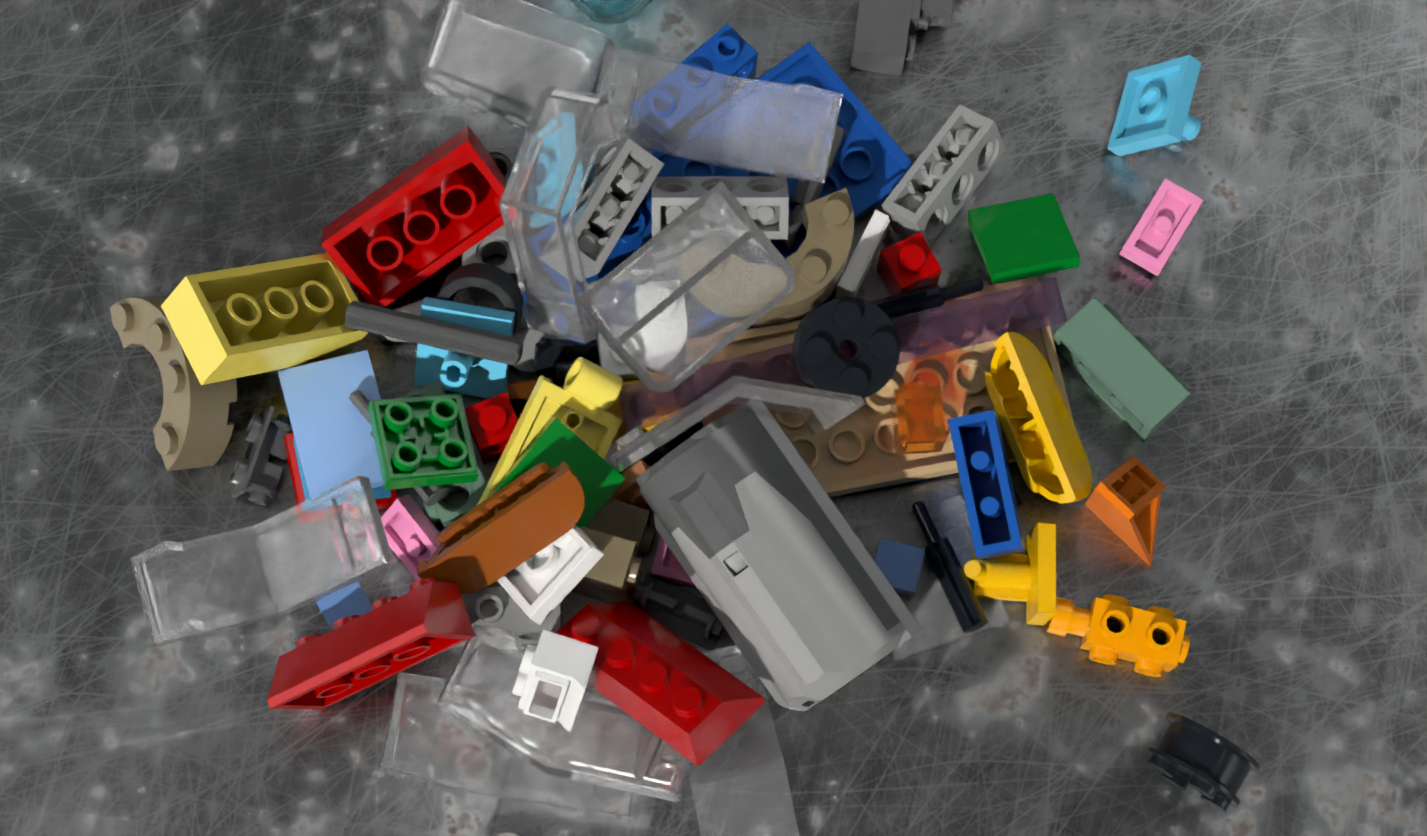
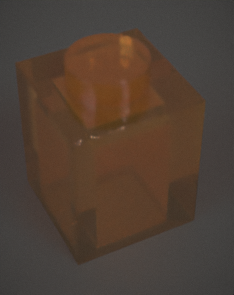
(918, 419)

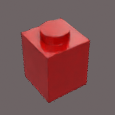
(908, 265)
(491, 426)

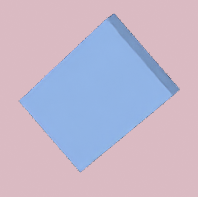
(326, 425)

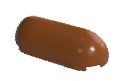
(507, 528)

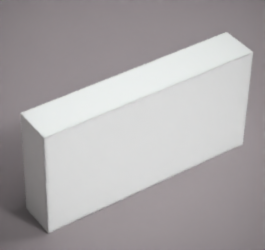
(863, 256)

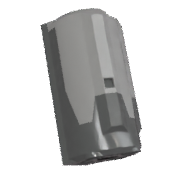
(774, 557)

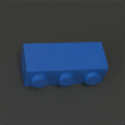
(987, 484)

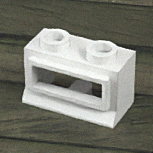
(554, 678)

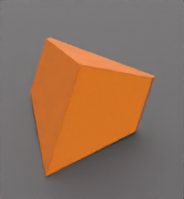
(1130, 506)

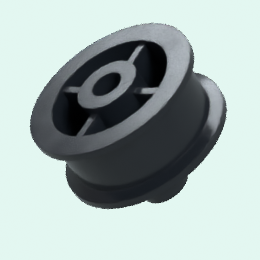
(872, 344)
(1202, 760)

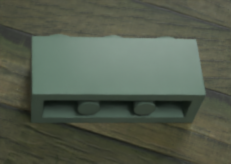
(1120, 368)

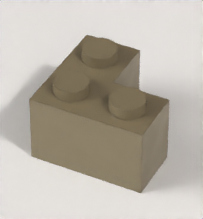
(621, 535)

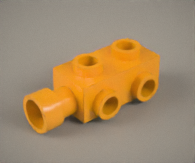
(1134, 640)

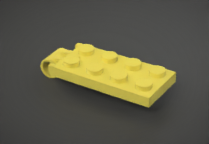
(585, 395)

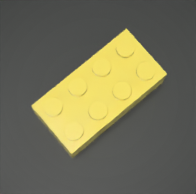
(262, 317)

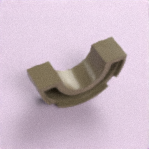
(820, 258)
(193, 415)

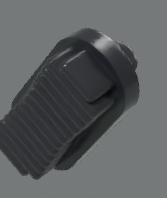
(556, 357)

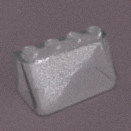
(506, 53)
(689, 290)

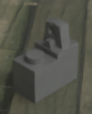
(888, 31)

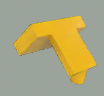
(1021, 577)

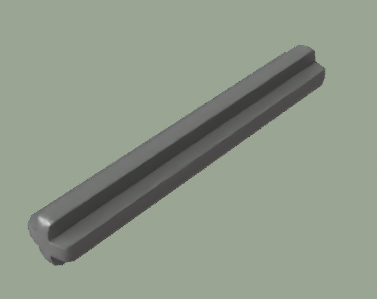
(433, 333)

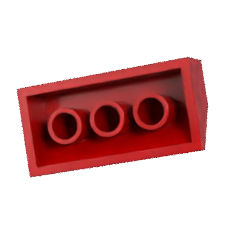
(418, 220)
(371, 646)
(662, 679)

